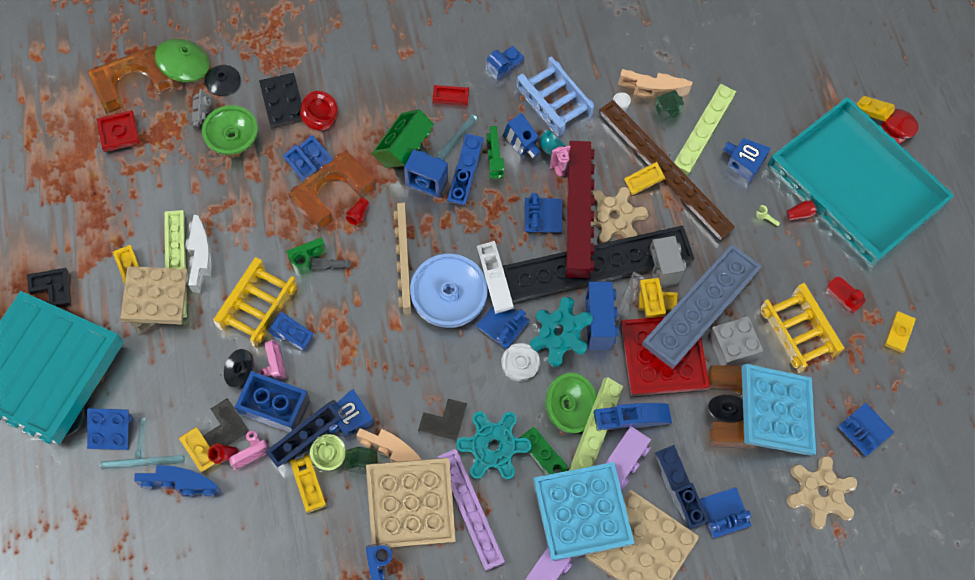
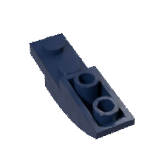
(680, 488)

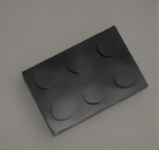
(281, 100)

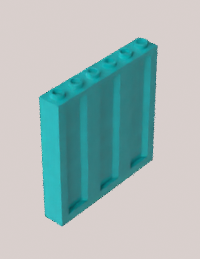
(49, 366)

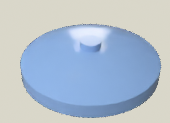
(448, 290)

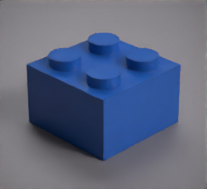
(426, 173)

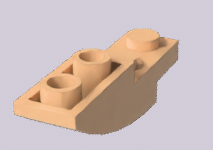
(653, 87)
(387, 444)

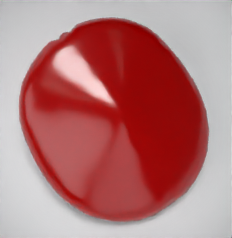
(318, 110)
(900, 125)

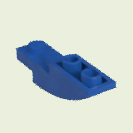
(466, 169)
(632, 415)
(185, 481)

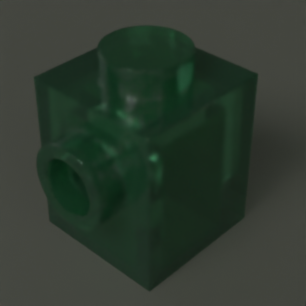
(669, 105)
(358, 457)

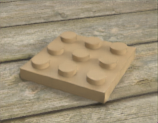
(154, 295)

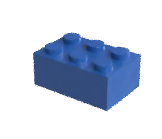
(600, 303)
(272, 402)

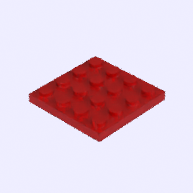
(650, 374)

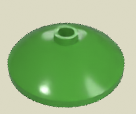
(182, 60)
(227, 122)
(578, 398)

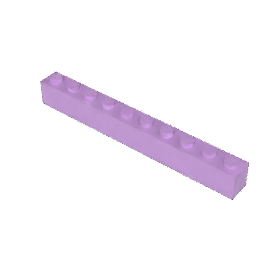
(625, 457)

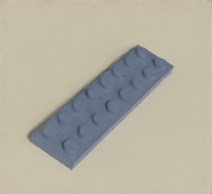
(701, 306)

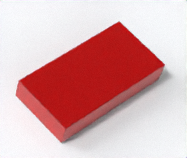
(450, 95)

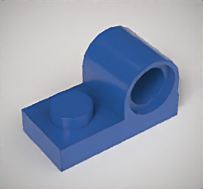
(501, 63)
(290, 330)
(374, 562)

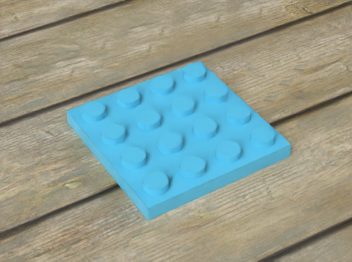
(778, 410)
(583, 511)

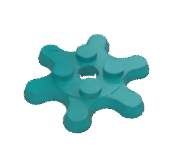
(570, 336)
(484, 435)

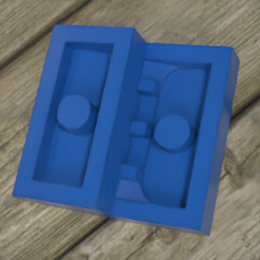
(307, 157)

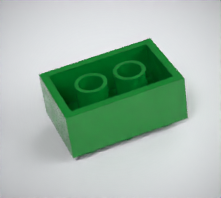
(403, 138)

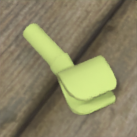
(764, 215)

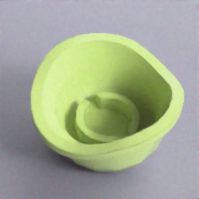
(327, 452)

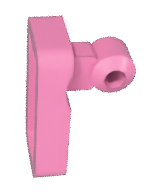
(275, 360)
(250, 454)

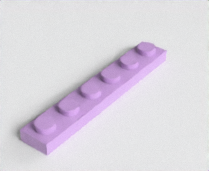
(472, 513)

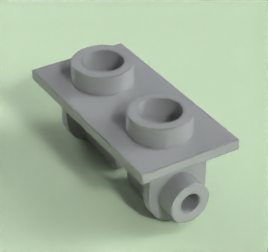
(202, 103)

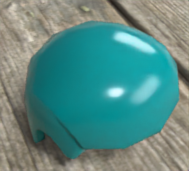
(550, 142)

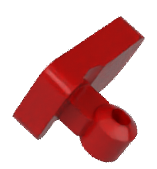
(846, 294)

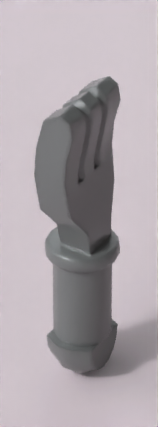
(322, 263)

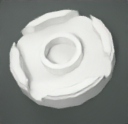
(520, 362)

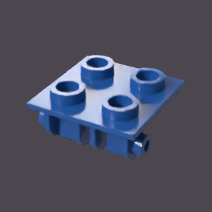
(543, 214)
(503, 326)
(108, 428)
(866, 429)
(725, 512)

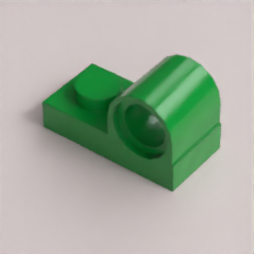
(304, 252)

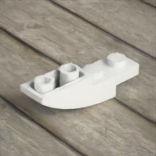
(200, 253)
(495, 277)

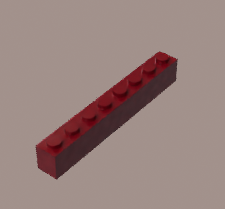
(579, 210)

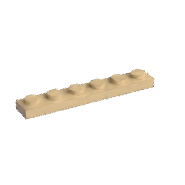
(402, 265)

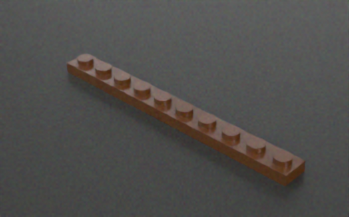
(674, 177)

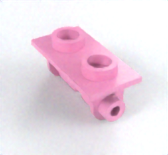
(559, 160)

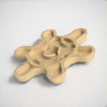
(627, 215)
(810, 498)

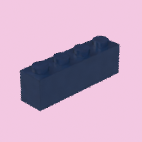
(306, 433)

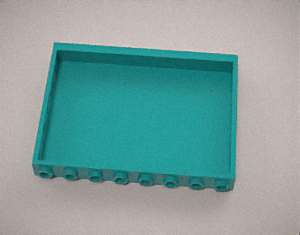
(860, 181)

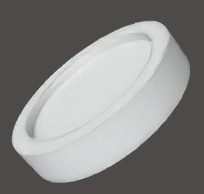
(622, 100)

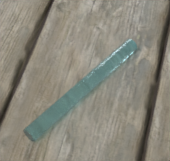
(451, 143)
(142, 462)

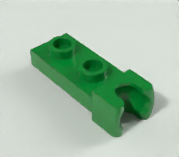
(496, 164)
(544, 453)

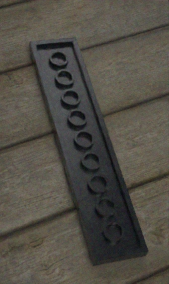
(611, 261)

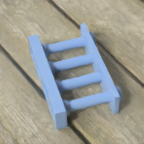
(546, 110)

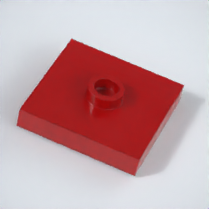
(118, 131)

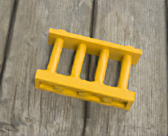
(246, 286)
(811, 312)

